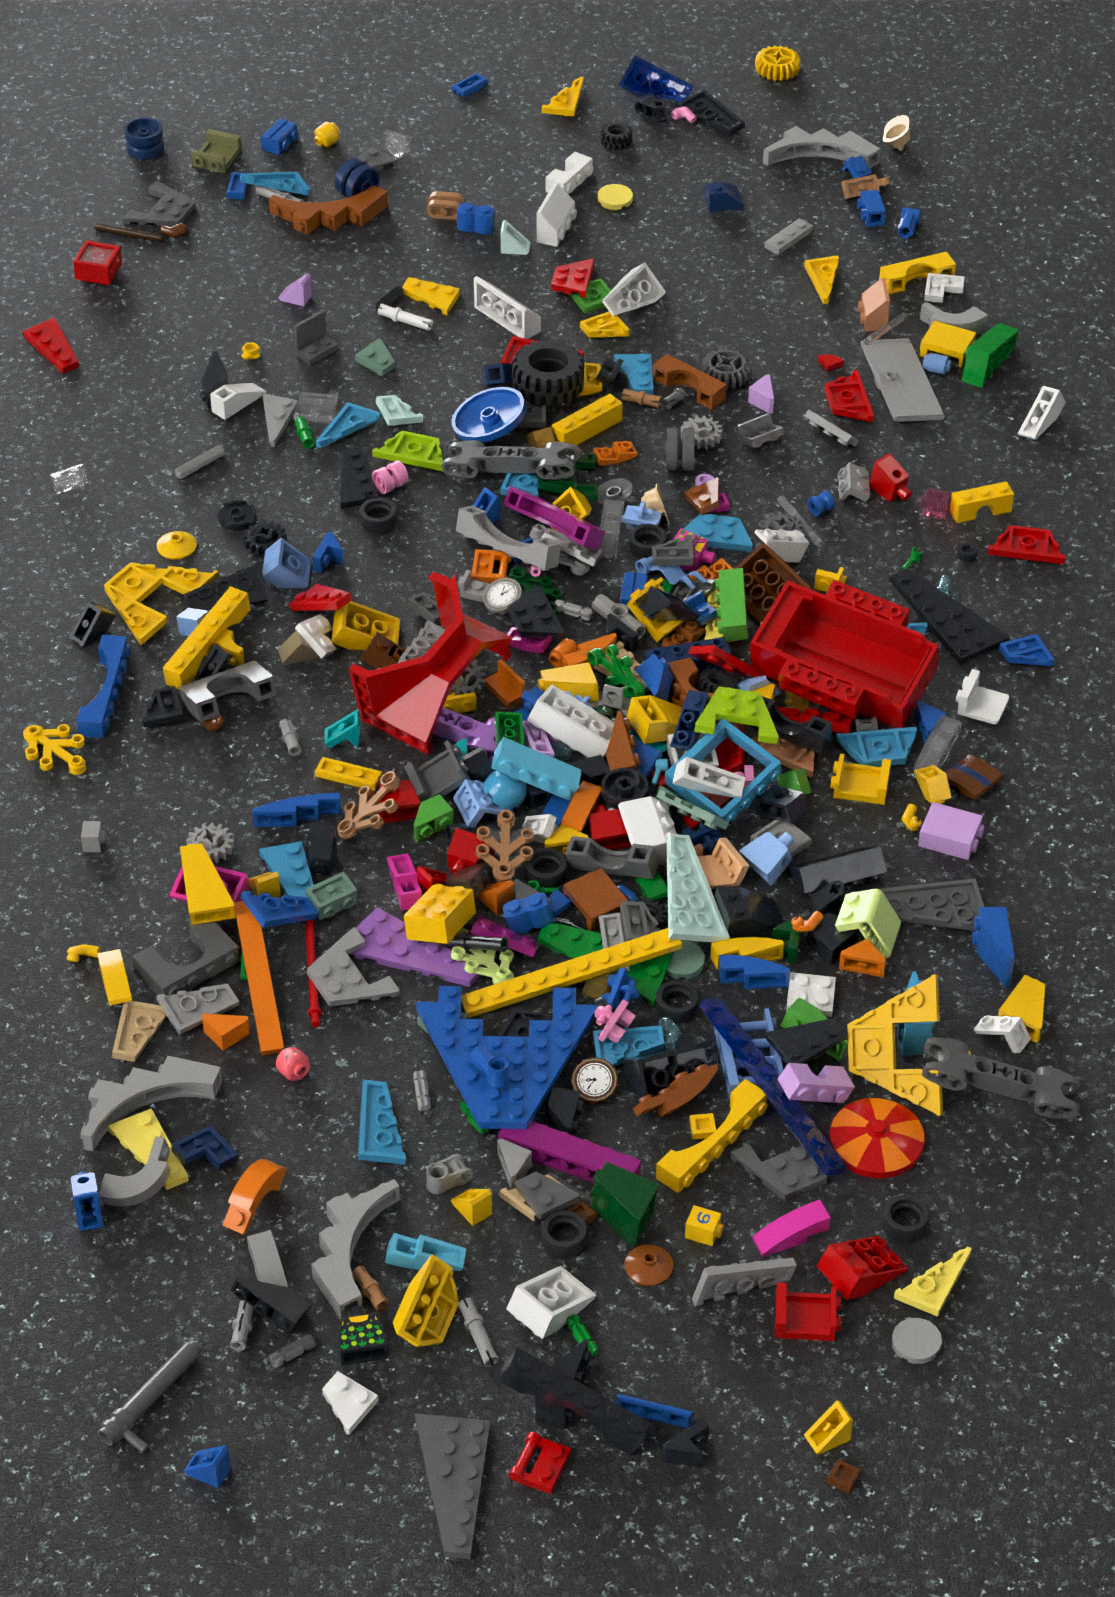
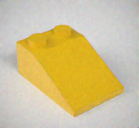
(357, 624)

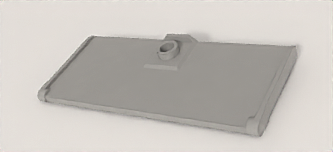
(902, 380)

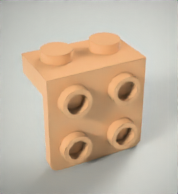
(724, 866)

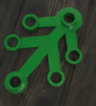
(633, 688)

